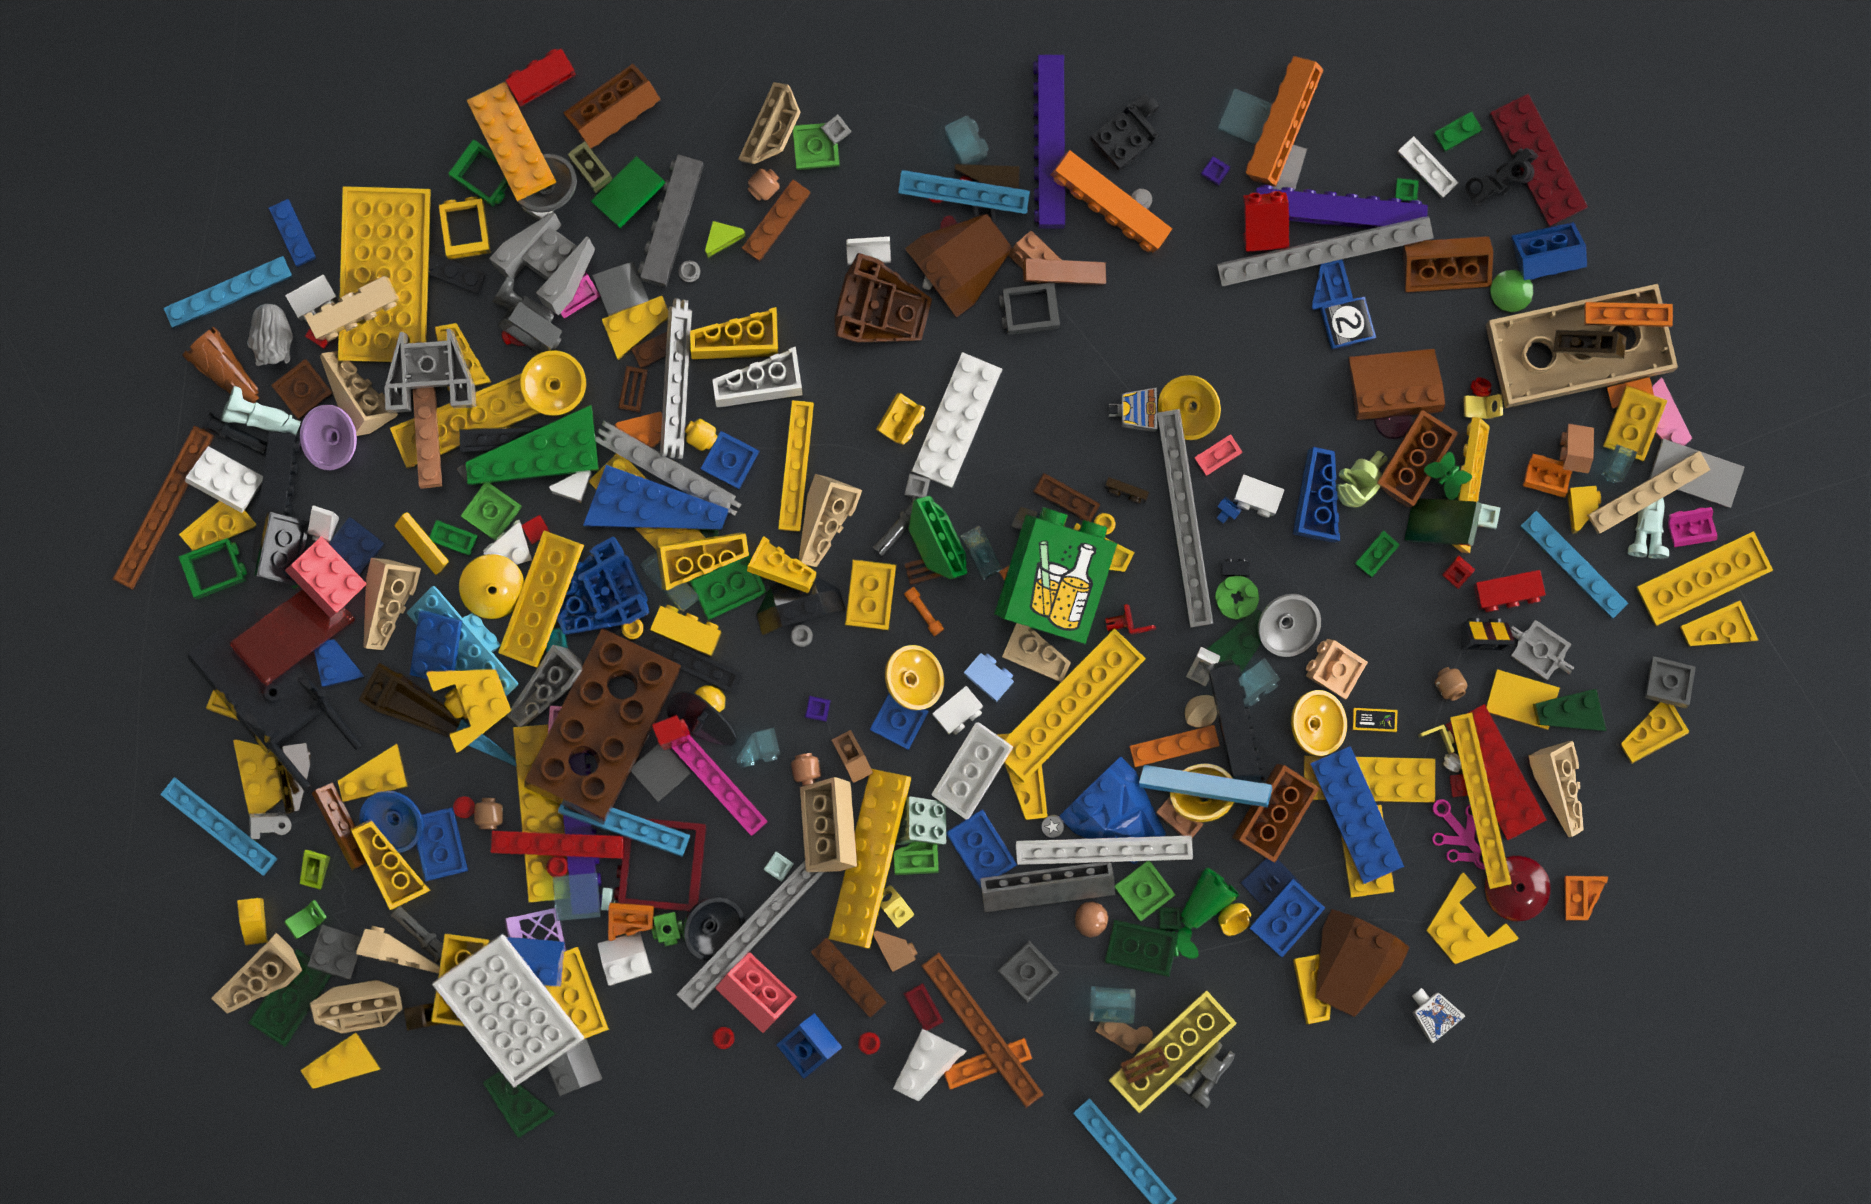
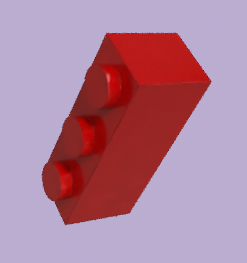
(540, 76)
(1509, 591)
(671, 732)

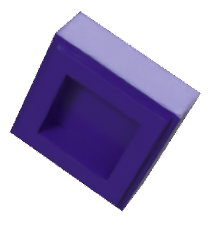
(1215, 171)
(817, 708)

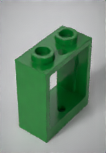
(464, 163)
(191, 575)

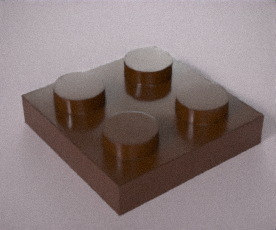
(302, 389)

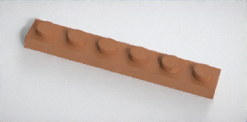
(427, 437)

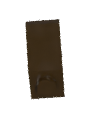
(420, 1016)

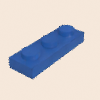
(292, 232)

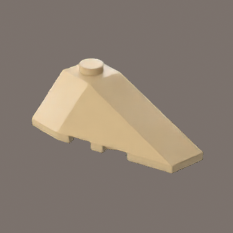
(826, 510)
(386, 594)
(1556, 776)
(387, 948)
(265, 972)

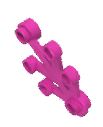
(1464, 837)

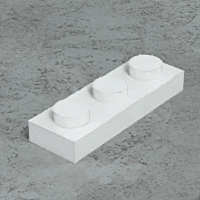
(1427, 167)

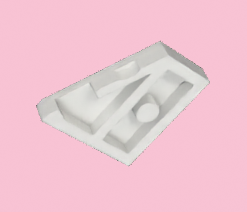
(511, 545)

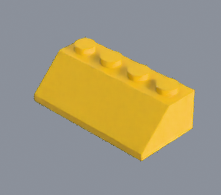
(454, 951)

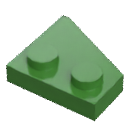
(916, 859)

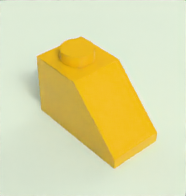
(1581, 503)
(252, 921)

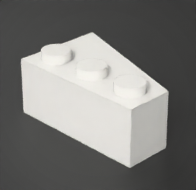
(926, 1064)

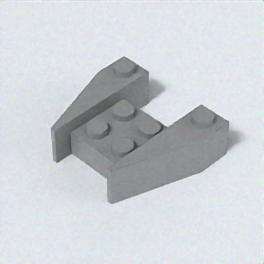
(550, 257)
(428, 367)

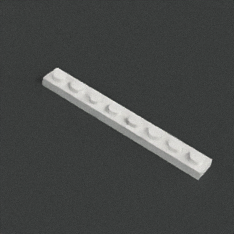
(1104, 850)

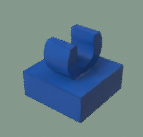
(1228, 509)

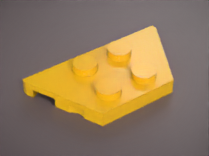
(258, 777)

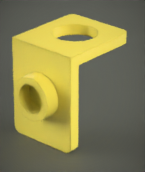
(1482, 406)
(1446, 735)
(896, 907)

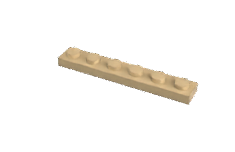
(1648, 492)

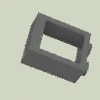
(1004, 302)
(530, 328)

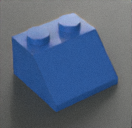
(809, 1045)

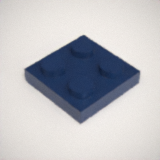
(356, 545)

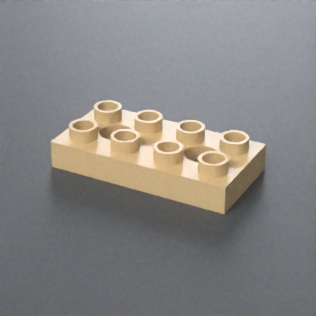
(1572, 373)

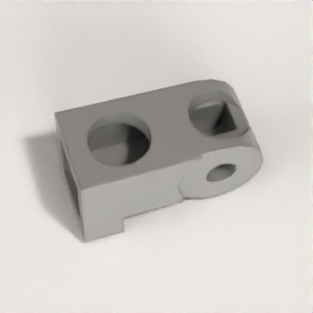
(268, 823)

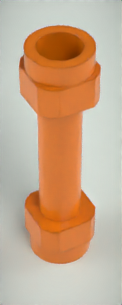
(913, 595)

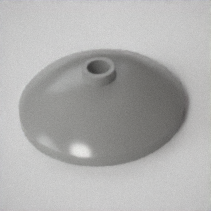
(1296, 632)

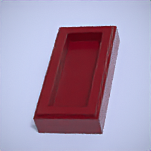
(923, 1007)

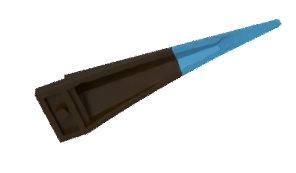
(402, 699)

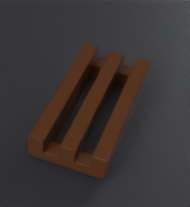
(630, 407)
(921, 579)
(1127, 1072)

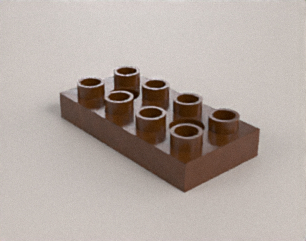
(602, 726)

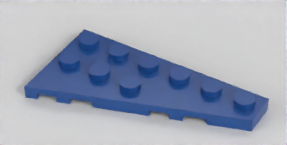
(641, 503)

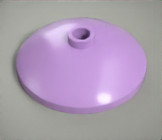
(320, 440)

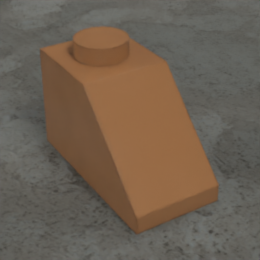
(852, 756)
(895, 950)

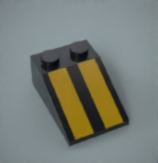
(1486, 635)

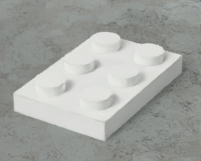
(224, 479)

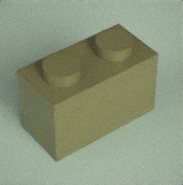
(589, 167)

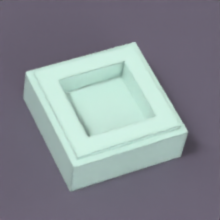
(1488, 516)
(778, 866)
(607, 898)

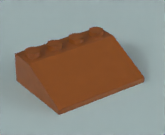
(1396, 384)

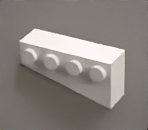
(760, 381)

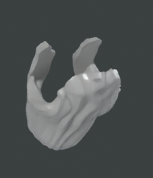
(270, 335)

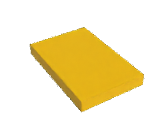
(1635, 421)
(870, 594)
(1514, 697)

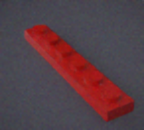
(557, 844)

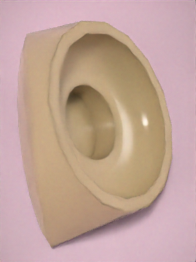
(1200, 711)

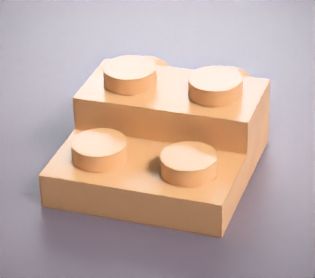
(1335, 668)

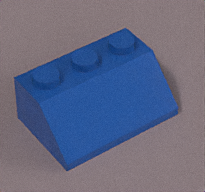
(1549, 251)
(542, 957)

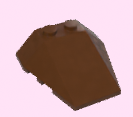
(961, 259)
(879, 304)
(1355, 961)

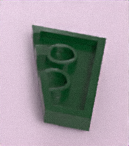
(1239, 642)
(1572, 711)
(517, 1104)

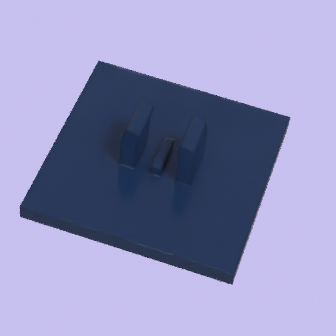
(1267, 881)

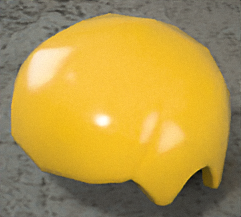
(713, 696)
(1234, 919)

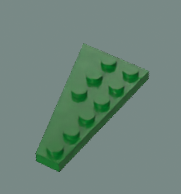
(552, 450)

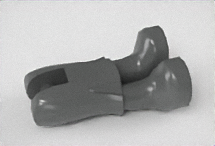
(507, 298)
(1210, 1070)

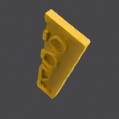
(1029, 793)

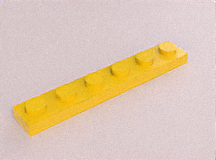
(796, 466)

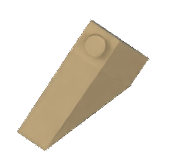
(355, 395)

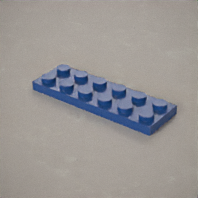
(1356, 815)

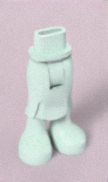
(260, 416)
(1650, 522)

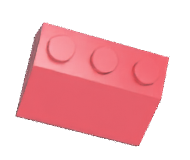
(756, 992)

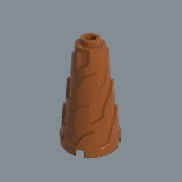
(216, 360)

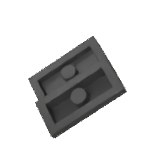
(620, 288)

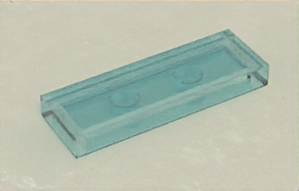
(681, 595)

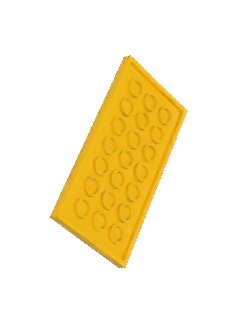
(385, 236)

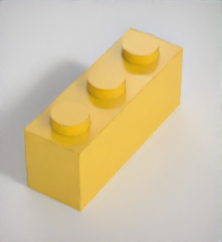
(686, 630)

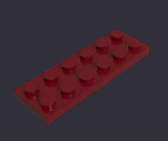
(1552, 182)

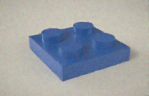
(730, 460)
(898, 723)

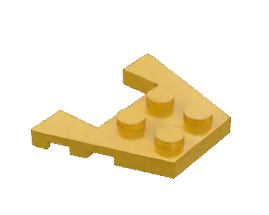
(481, 697)
(1457, 931)

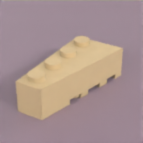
(352, 309)

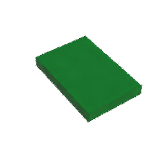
(628, 192)
(727, 587)

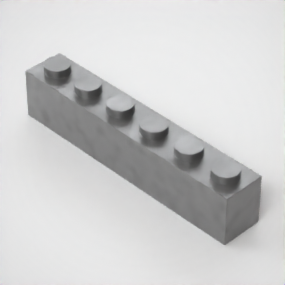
(671, 221)
(1047, 886)

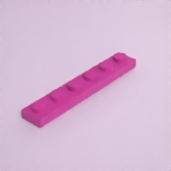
(720, 785)

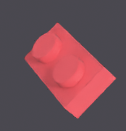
(1218, 455)

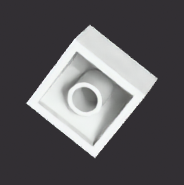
(624, 958)

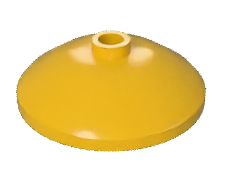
(550, 368)
(1181, 393)
(487, 572)
(923, 673)
(1327, 723)
(1192, 807)

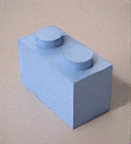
(989, 677)

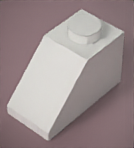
(322, 523)

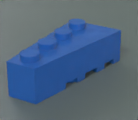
(1318, 498)

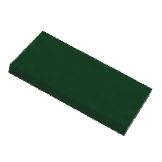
(1443, 522)
(287, 1007)

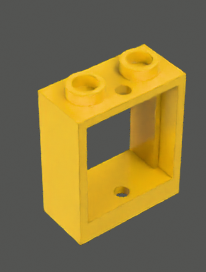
(471, 249)

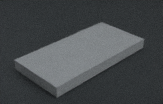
(1716, 485)

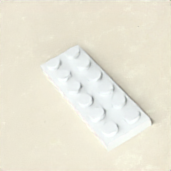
(957, 420)

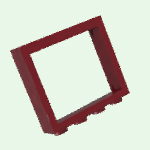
(622, 870)

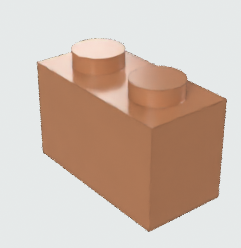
(1577, 448)

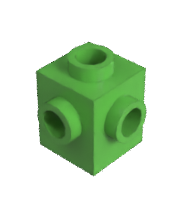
(667, 920)

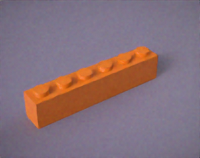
(1284, 121)
(1111, 202)

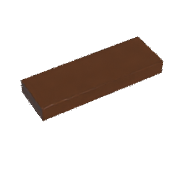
(1066, 498)

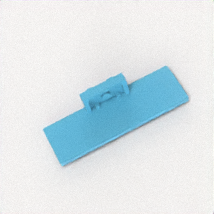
(475, 639)

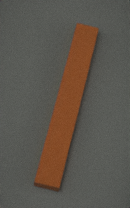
(162, 509)
(982, 1030)

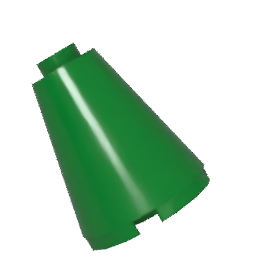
(1207, 899)

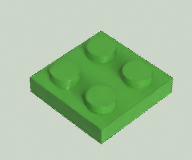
(814, 148)
(491, 511)
(1144, 890)

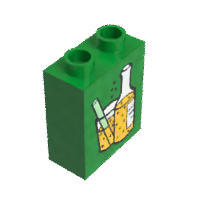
(1056, 575)

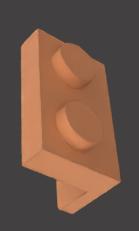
(1031, 248)

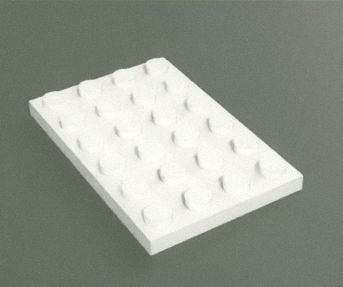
(508, 1010)

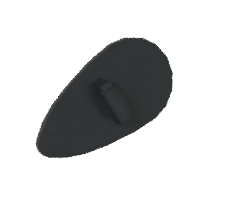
(701, 718)

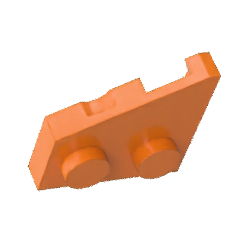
(1582, 895)

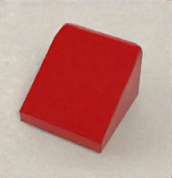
(1458, 572)

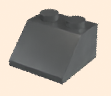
(574, 1069)

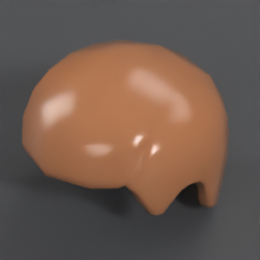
(1091, 919)

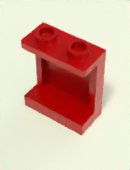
(1266, 221)

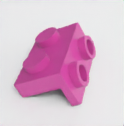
(1692, 527)

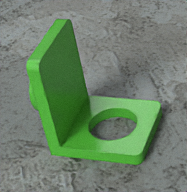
(305, 920)

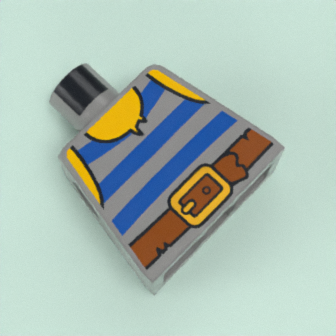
(1137, 410)

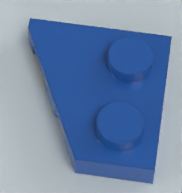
(1331, 285)
(335, 664)

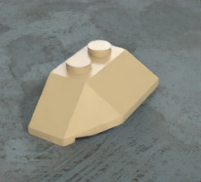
(772, 125)
(357, 1006)

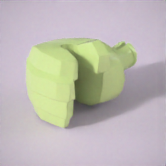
(1361, 480)

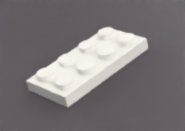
(972, 770)

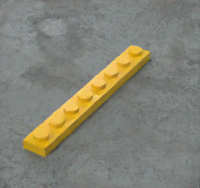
(1480, 800)

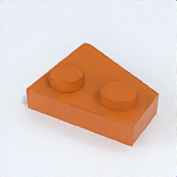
(644, 428)
(629, 919)

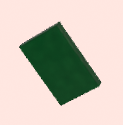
(1141, 948)

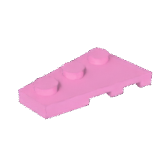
(1671, 423)

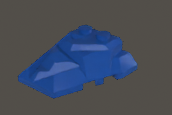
(603, 592)
(1114, 807)

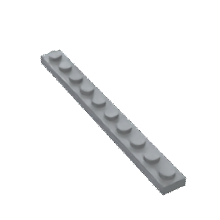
(1325, 251)
(1185, 518)
(748, 936)

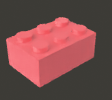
(325, 577)

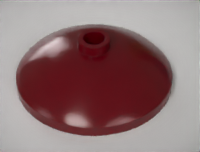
(1520, 905)

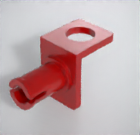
(1126, 621)

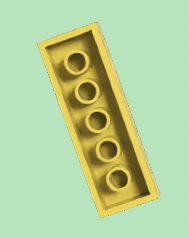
(1182, 1043)

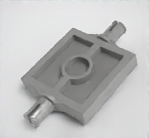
(1541, 650)

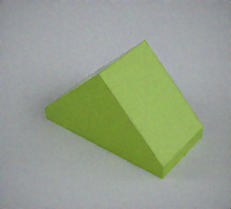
(722, 237)
(314, 869)

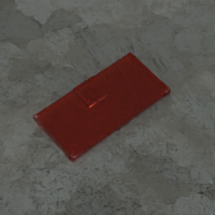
(287, 636)

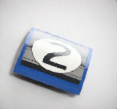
(1348, 322)

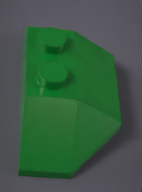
(937, 539)

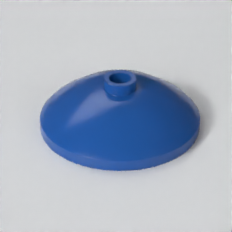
(401, 831)

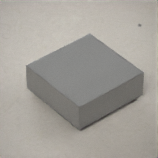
(836, 129)
(917, 486)

